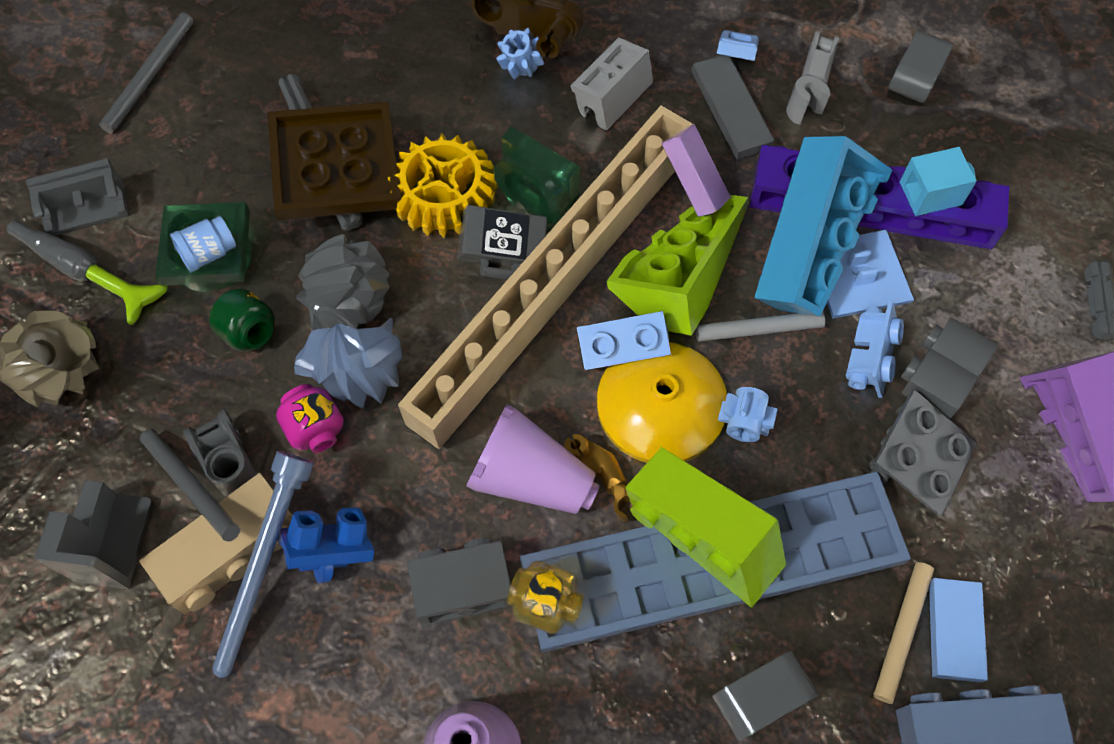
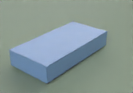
(957, 630)

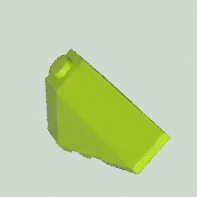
(680, 266)

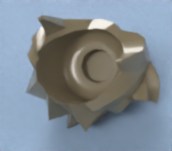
(46, 356)

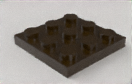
(332, 160)

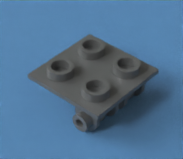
(924, 453)

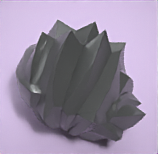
(343, 283)

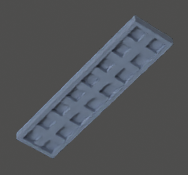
(645, 580)

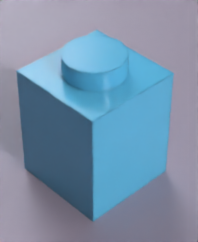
(938, 181)

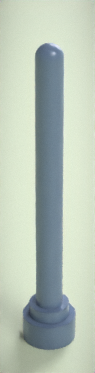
(289, 474)

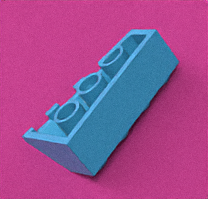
(818, 223)

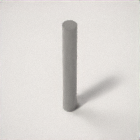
(758, 326)

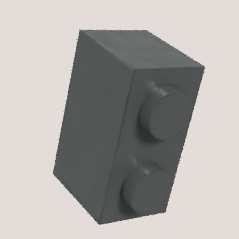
(459, 582)

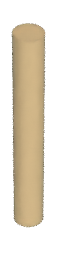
(903, 633)

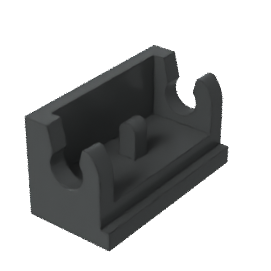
(78, 197)

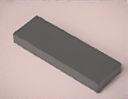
(732, 106)

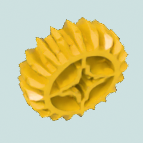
(447, 171)

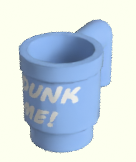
(203, 242)

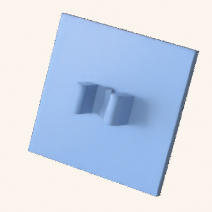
(869, 278)

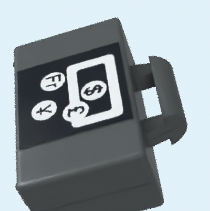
(498, 238)

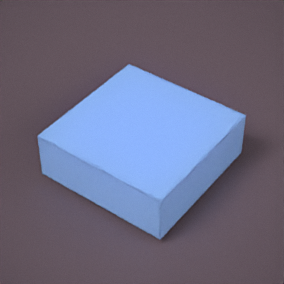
(738, 45)

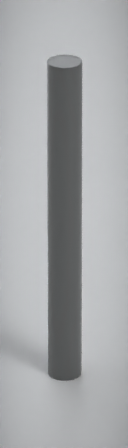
(146, 73)
(190, 485)

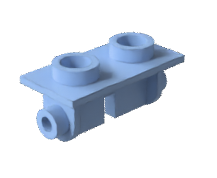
(624, 340)
(877, 364)

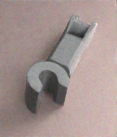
(812, 86)

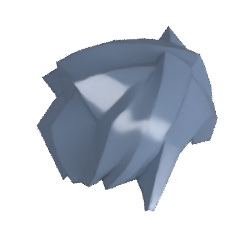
(352, 361)

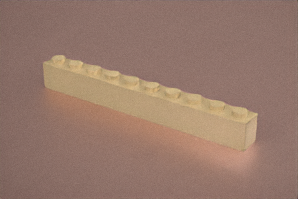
(541, 283)

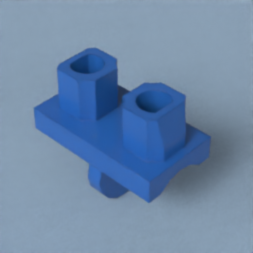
(325, 547)

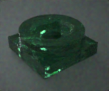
(536, 177)
(218, 273)

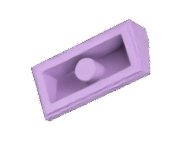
(696, 171)

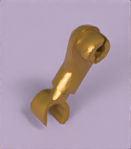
(604, 466)

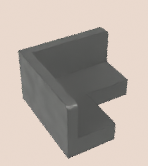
(99, 540)

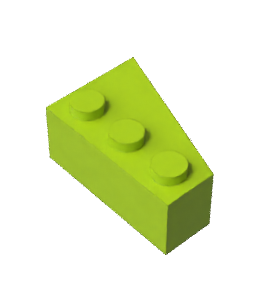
(709, 524)

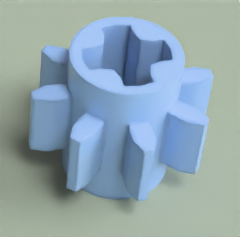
(519, 53)
(747, 414)

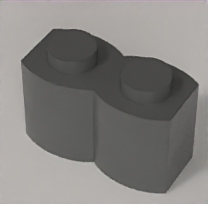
(949, 367)

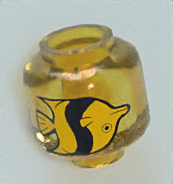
(545, 597)

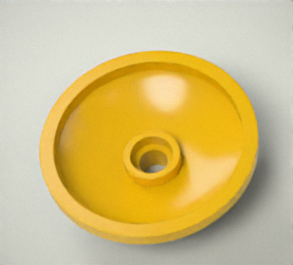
(645, 420)

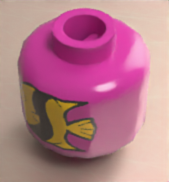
(309, 418)

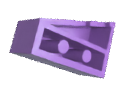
(1081, 406)

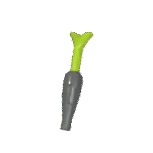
(83, 266)

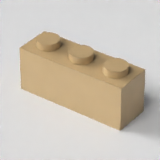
(199, 561)

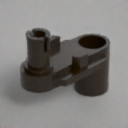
(548, 20)

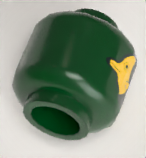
(242, 320)

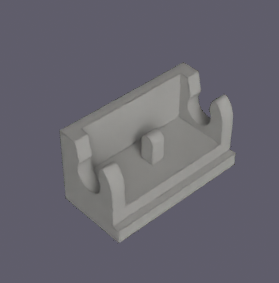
(613, 82)

